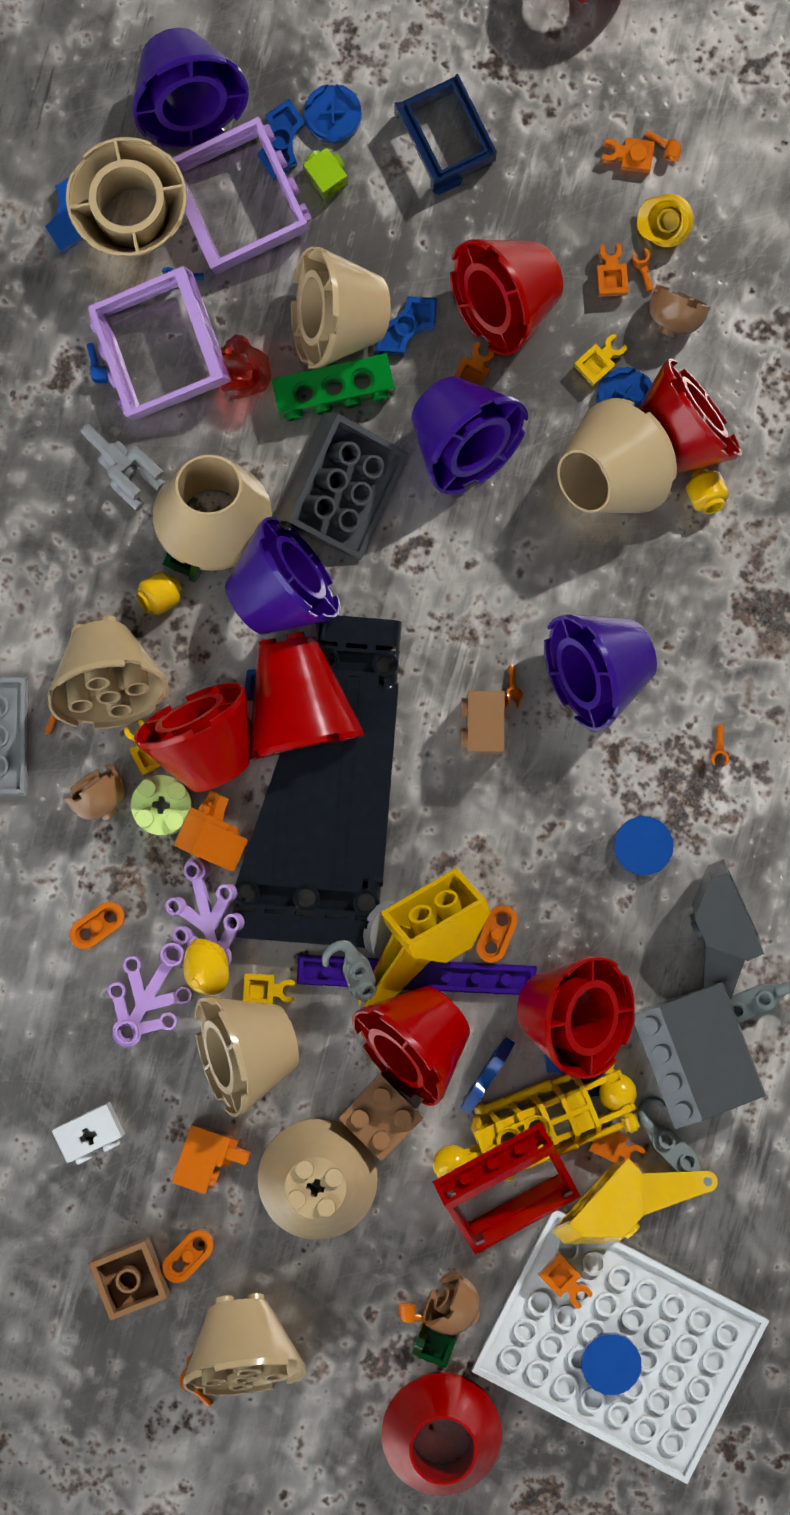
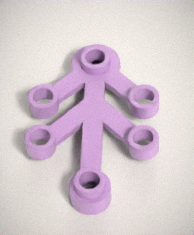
(208, 918)
(145, 998)

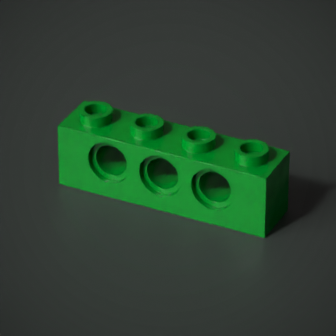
(345, 374)

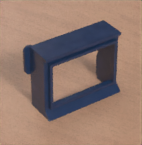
(450, 177)

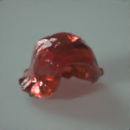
(247, 368)

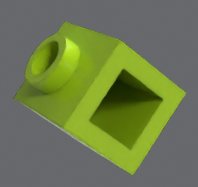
(325, 172)

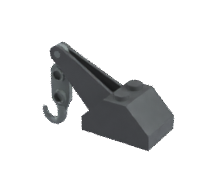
(729, 941)

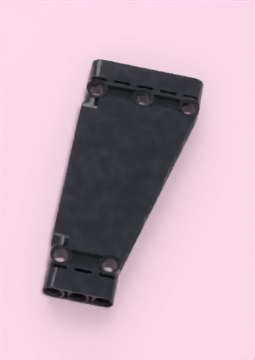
(329, 805)

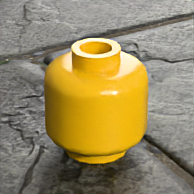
(707, 491)
(158, 593)

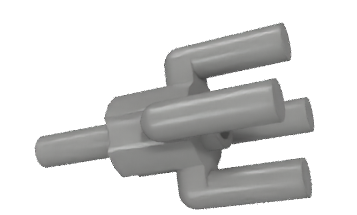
(124, 466)

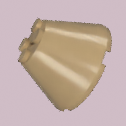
(105, 678)
(322, 1152)
(242, 1349)

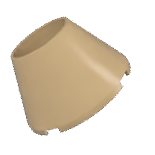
(121, 166)
(336, 307)
(617, 461)
(209, 538)
(244, 1049)

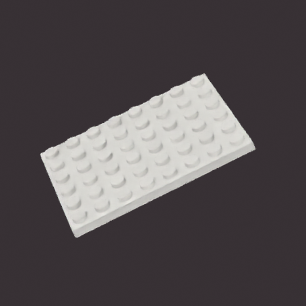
(686, 1335)

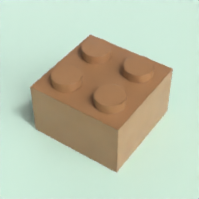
(483, 722)
(381, 1116)
(129, 1278)

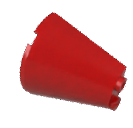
(297, 699)

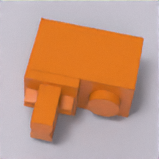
(209, 837)
(202, 1153)

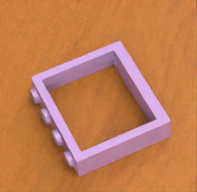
(218, 146)
(109, 349)

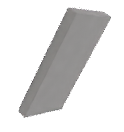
(14, 736)

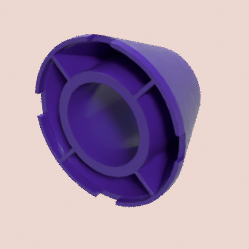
(186, 89)
(466, 432)
(280, 582)
(598, 665)

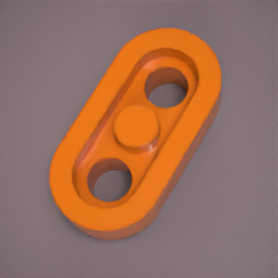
(97, 924)
(495, 933)
(188, 1255)

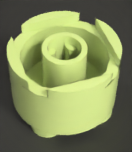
(152, 791)

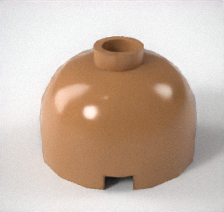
(676, 311)
(97, 794)
(453, 1306)

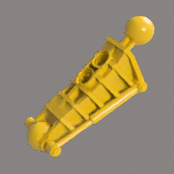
(616, 1093)

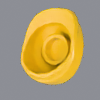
(665, 220)
(206, 967)

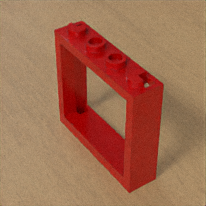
(496, 1167)

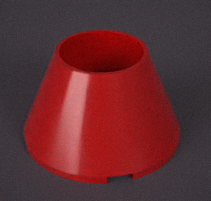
(505, 289)
(689, 419)
(202, 739)
(578, 1014)
(415, 1040)
(434, 1398)

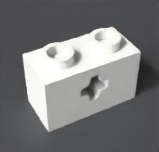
(71, 1138)

